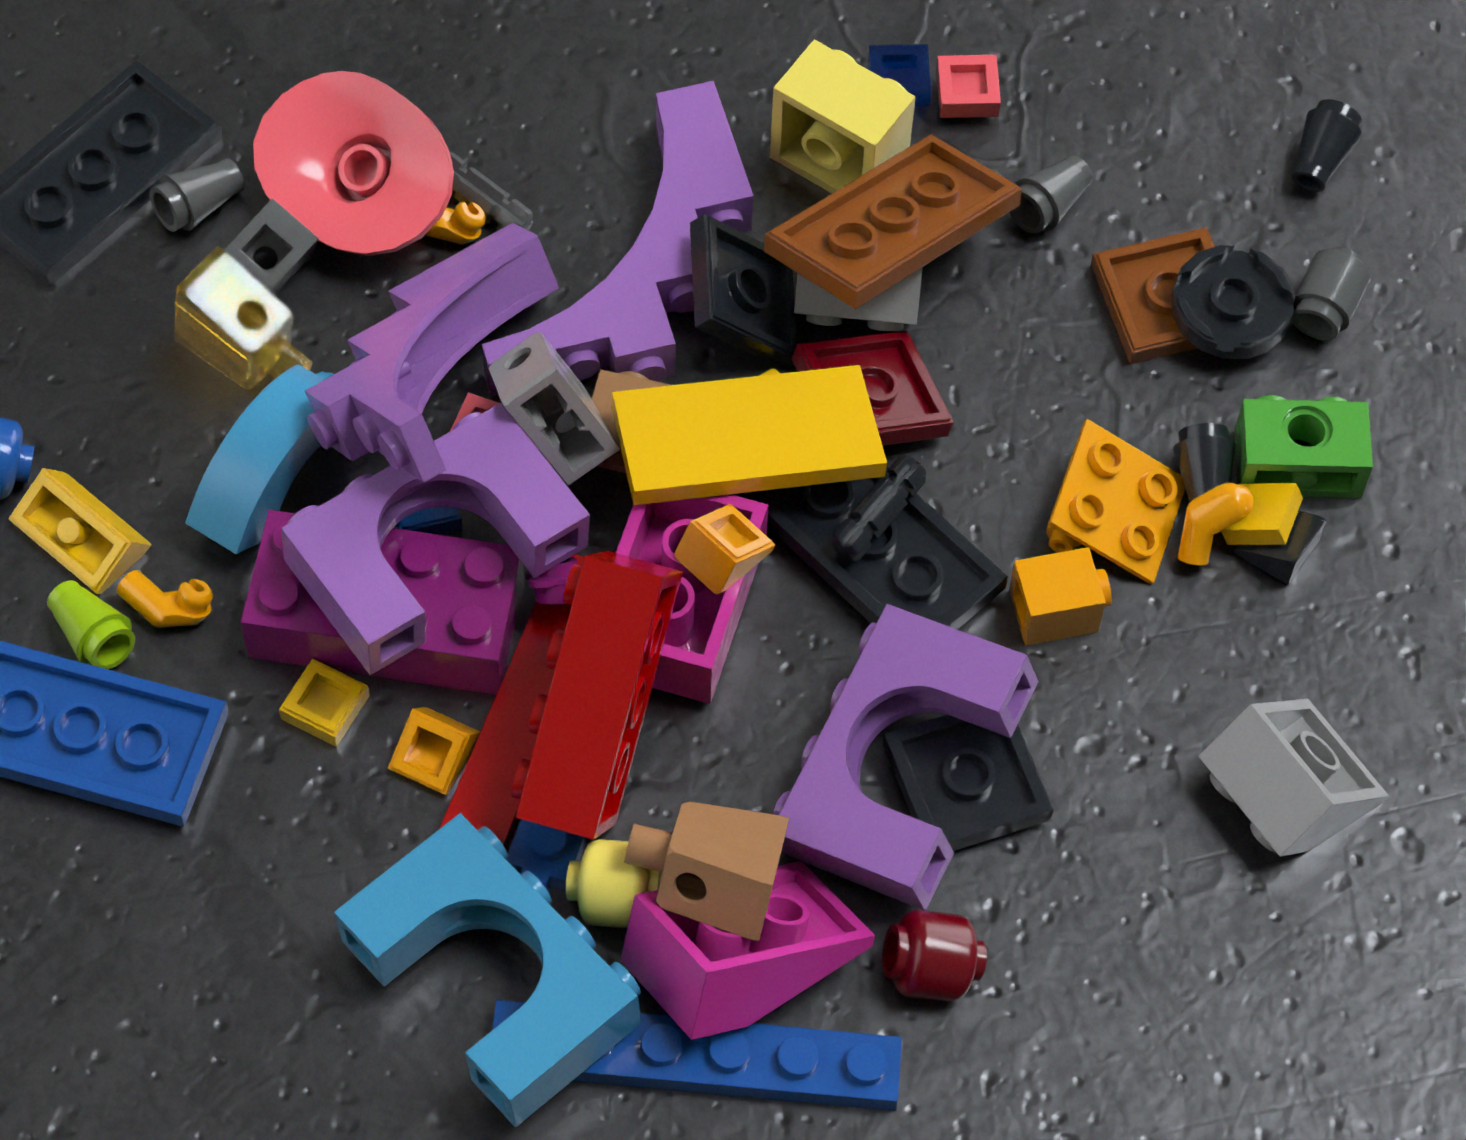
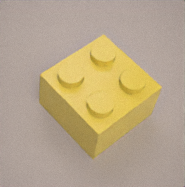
(837, 118)

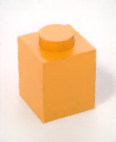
(1059, 595)

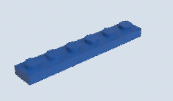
(751, 1062)

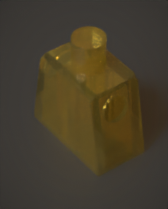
(234, 322)

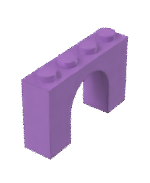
(488, 472)
(901, 671)

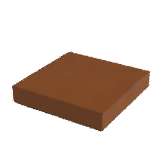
(1139, 288)

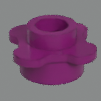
(551, 584)

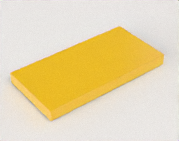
(747, 434)

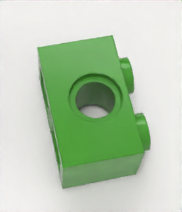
(1335, 428)

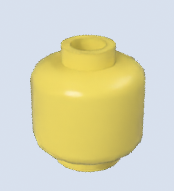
(607, 884)

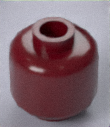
(933, 955)

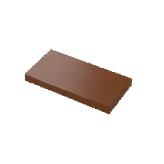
(892, 221)

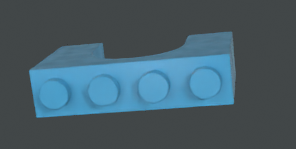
(464, 884)

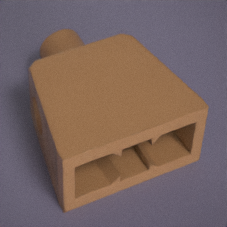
(714, 864)

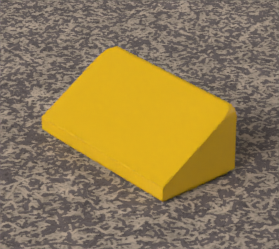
(78, 530)

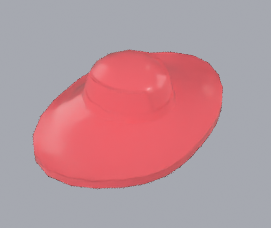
(354, 163)

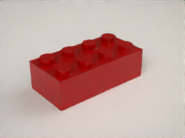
(596, 694)

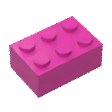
(700, 620)

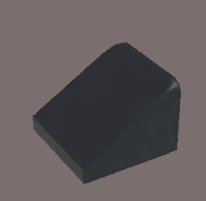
(1286, 560)

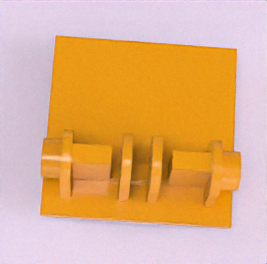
(1116, 503)

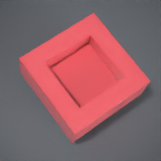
(968, 86)

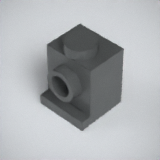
(281, 236)

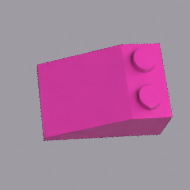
(728, 982)

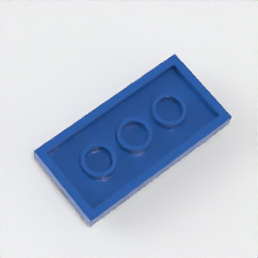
(104, 734)

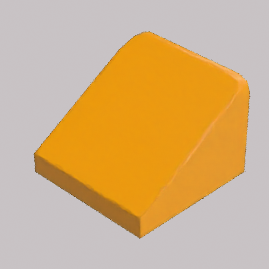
(722, 548)
(433, 749)

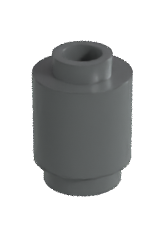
(1330, 293)

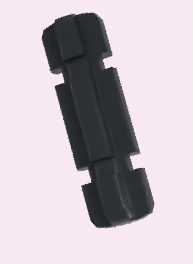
(879, 508)

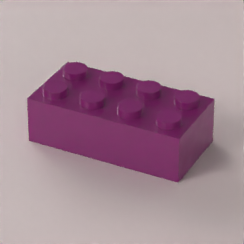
(462, 584)

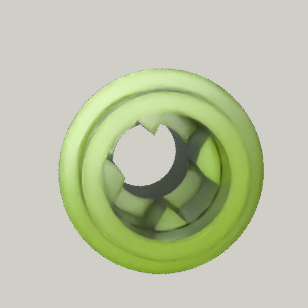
(91, 625)

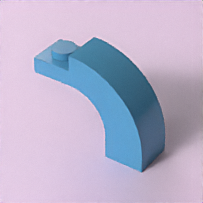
(257, 462)

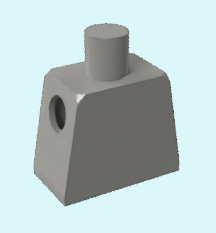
(539, 389)

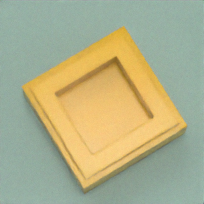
(1270, 518)
(324, 702)

